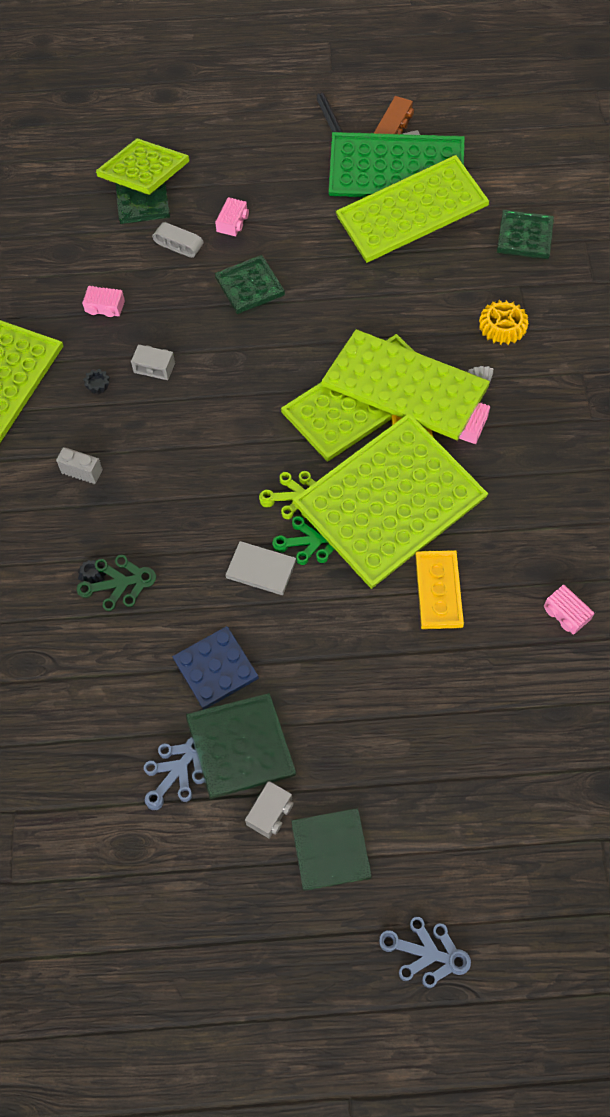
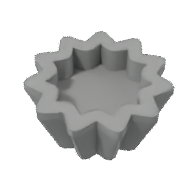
(483, 372)

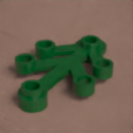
(119, 582)

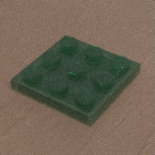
(138, 206)
(525, 234)
(249, 284)
(331, 849)

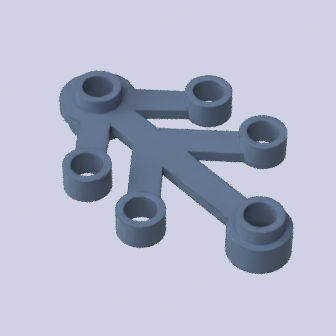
(178, 769)
(428, 953)

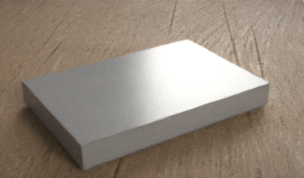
(261, 568)

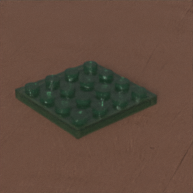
(240, 745)

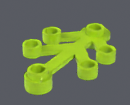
(268, 502)

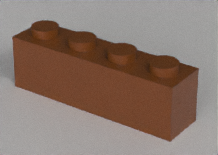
(396, 117)

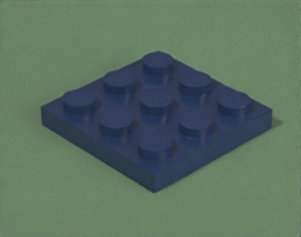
(215, 667)

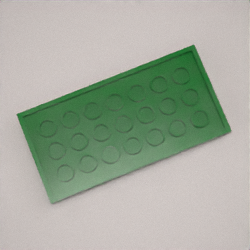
(374, 161)

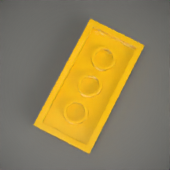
(439, 590)

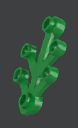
(312, 539)

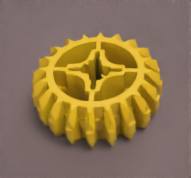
(508, 322)

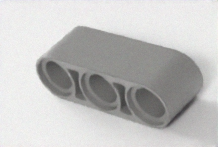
(178, 239)

